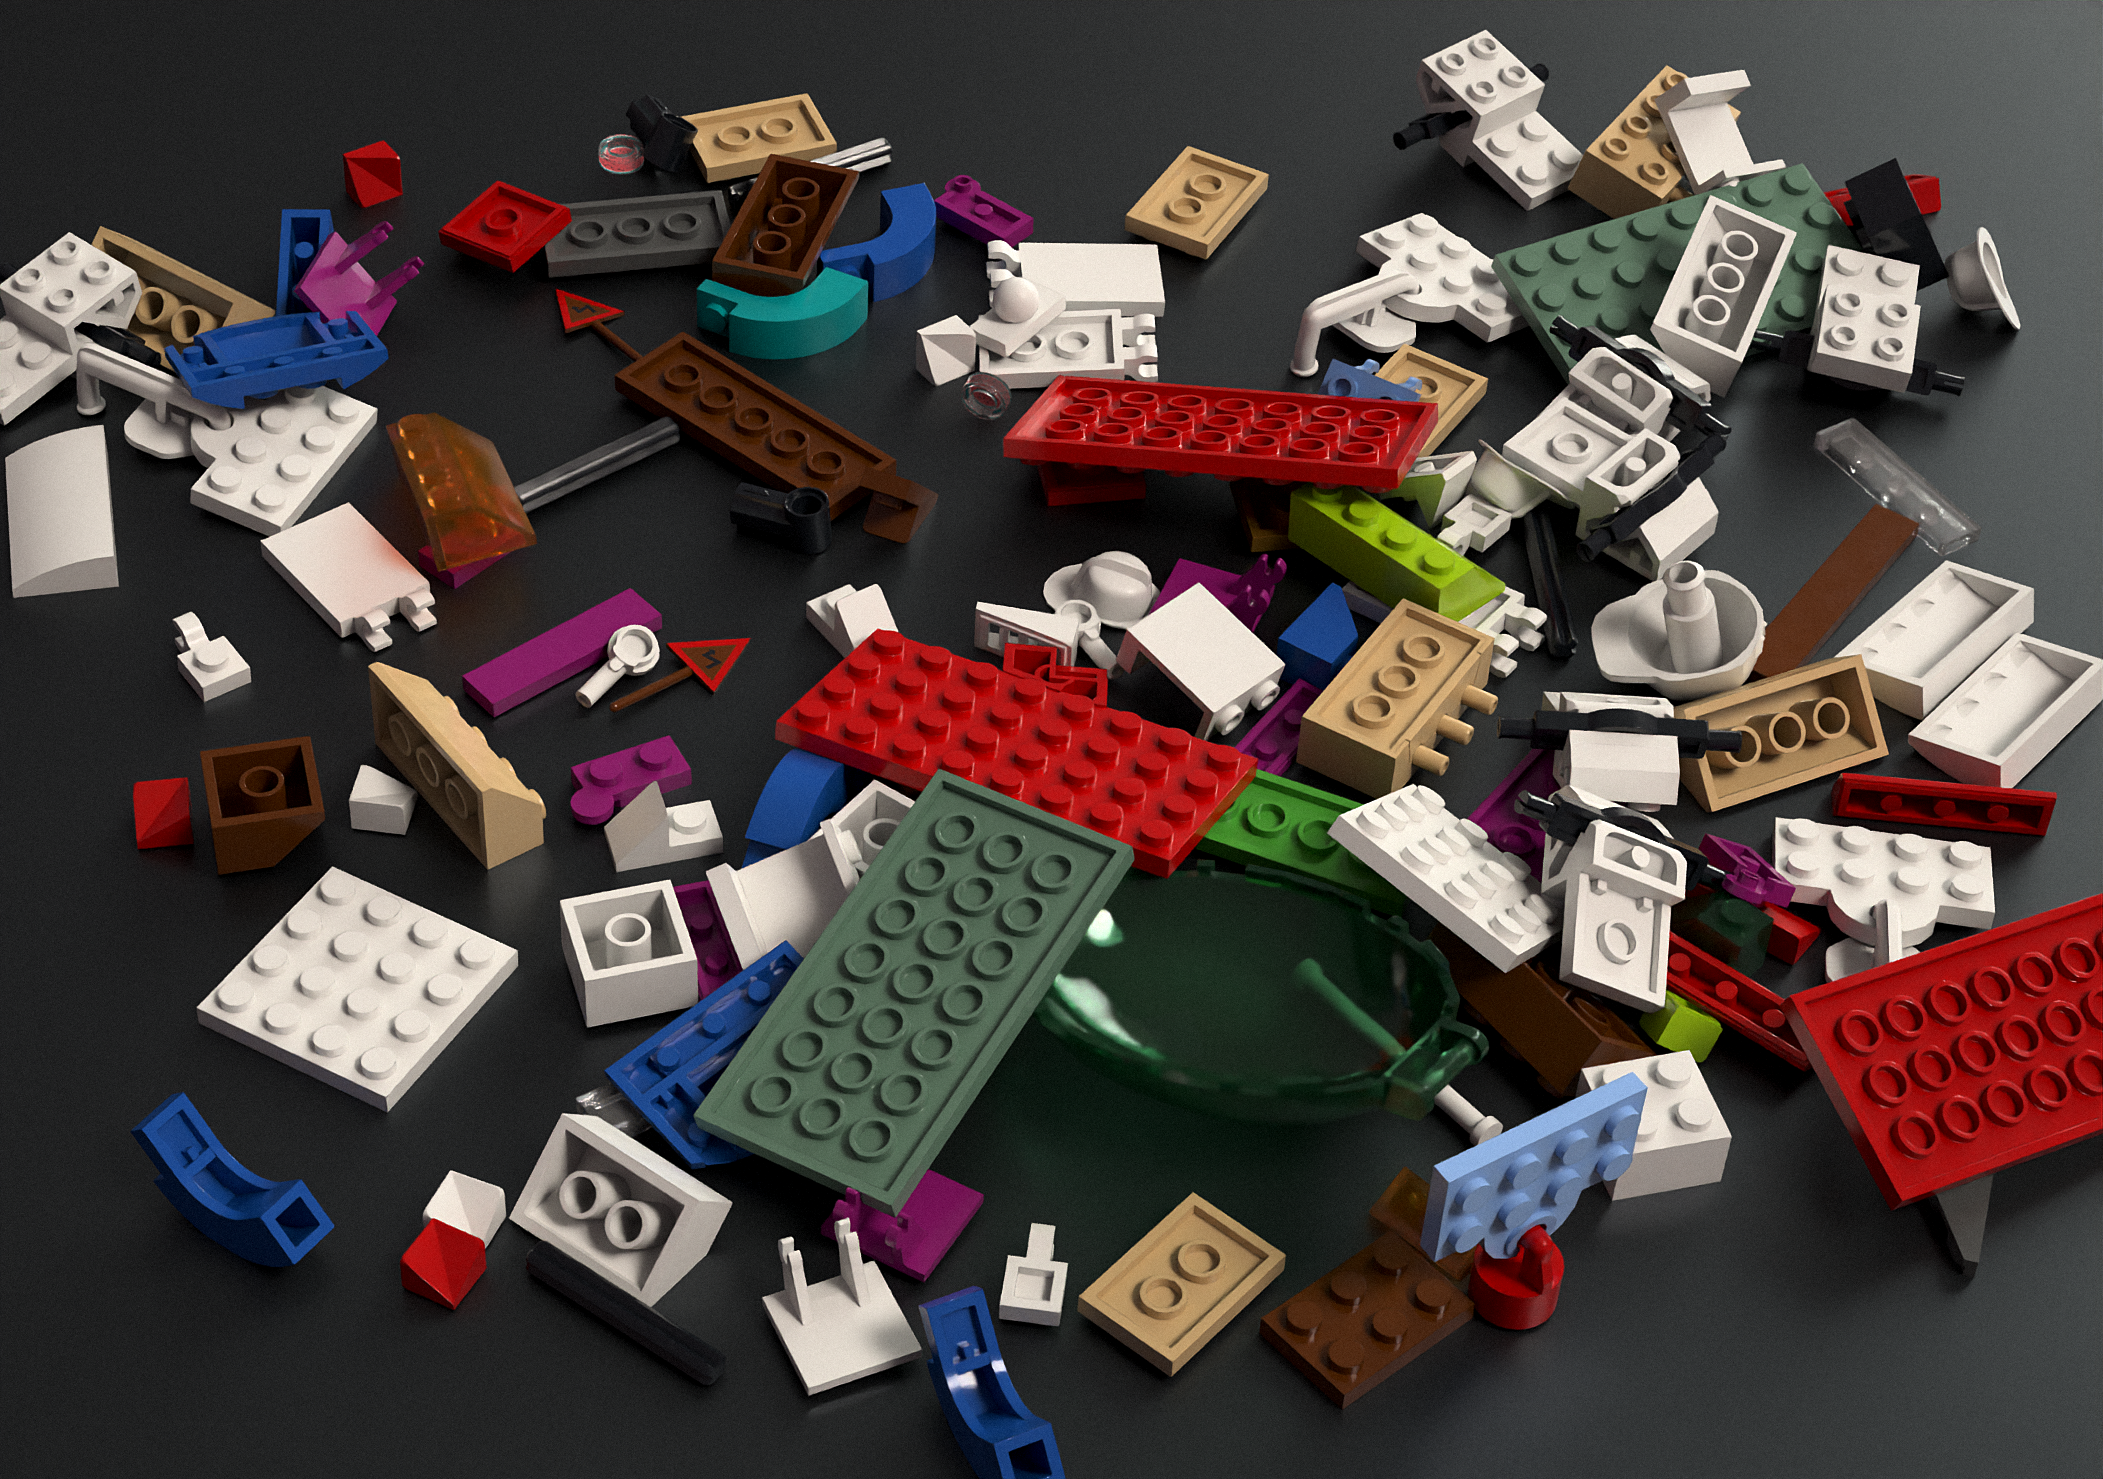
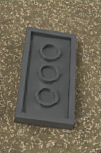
(639, 234)

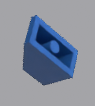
(1319, 640)

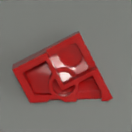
(1040, 664)

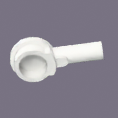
(1089, 635)
(630, 652)

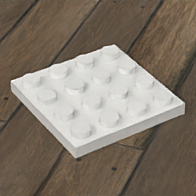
(1454, 874)
(358, 988)

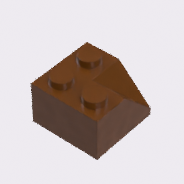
(261, 801)

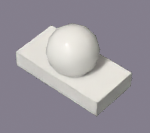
(1017, 314)

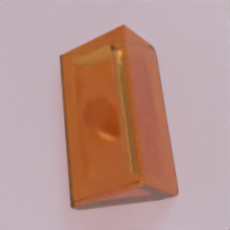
(1403, 1211)

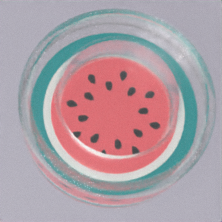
(621, 154)
(986, 395)

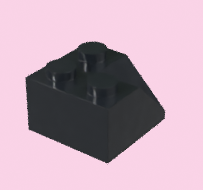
(1893, 221)

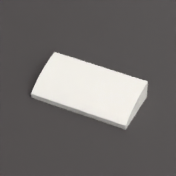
(61, 514)
(1940, 636)
(2010, 712)

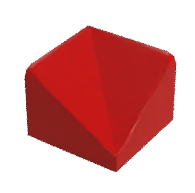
(372, 174)
(163, 813)
(443, 1263)

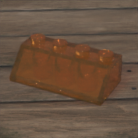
(457, 491)

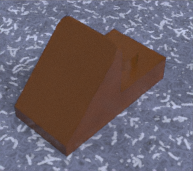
(896, 505)

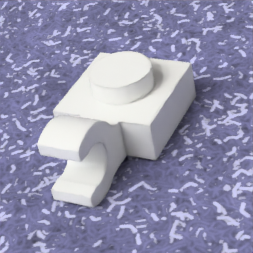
(1473, 525)
(208, 665)
(1034, 1283)

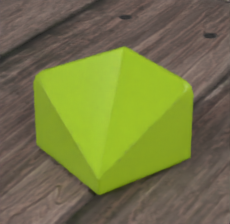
(1682, 1027)

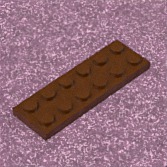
(751, 421)

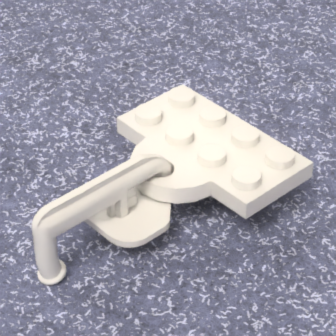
(1422, 278)
(259, 459)
(1882, 887)

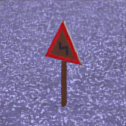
(582, 312)
(706, 660)

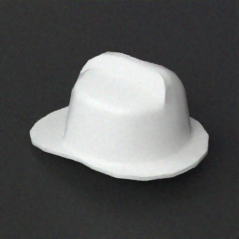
(1978, 278)
(1510, 486)
(1111, 582)

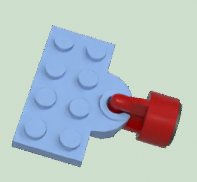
(1521, 1190)

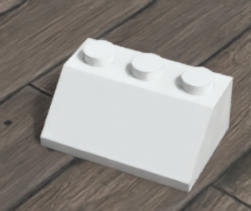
(619, 1207)

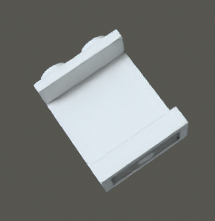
(1707, 133)
(1206, 657)
(787, 894)

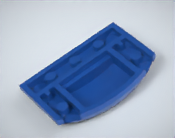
(275, 355)
(683, 1061)

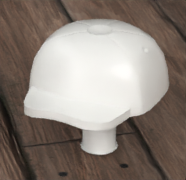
(1682, 634)

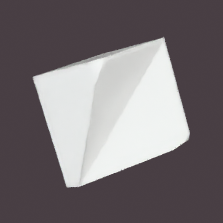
(945, 350)
(380, 802)
(468, 1205)

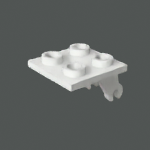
(840, 1324)

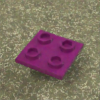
(341, 284)
(1242, 595)
(920, 1231)

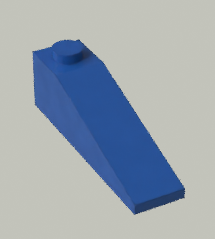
(300, 240)

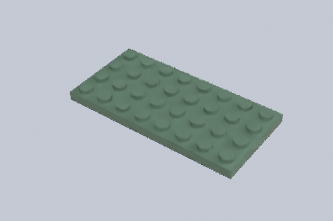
(1623, 267)
(915, 991)

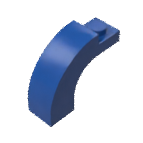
(903, 250)
(795, 801)
(222, 1198)
(978, 1396)

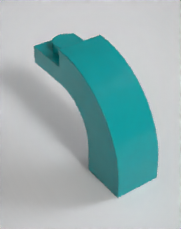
(789, 324)

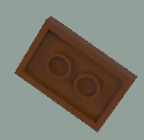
(1366, 1319)

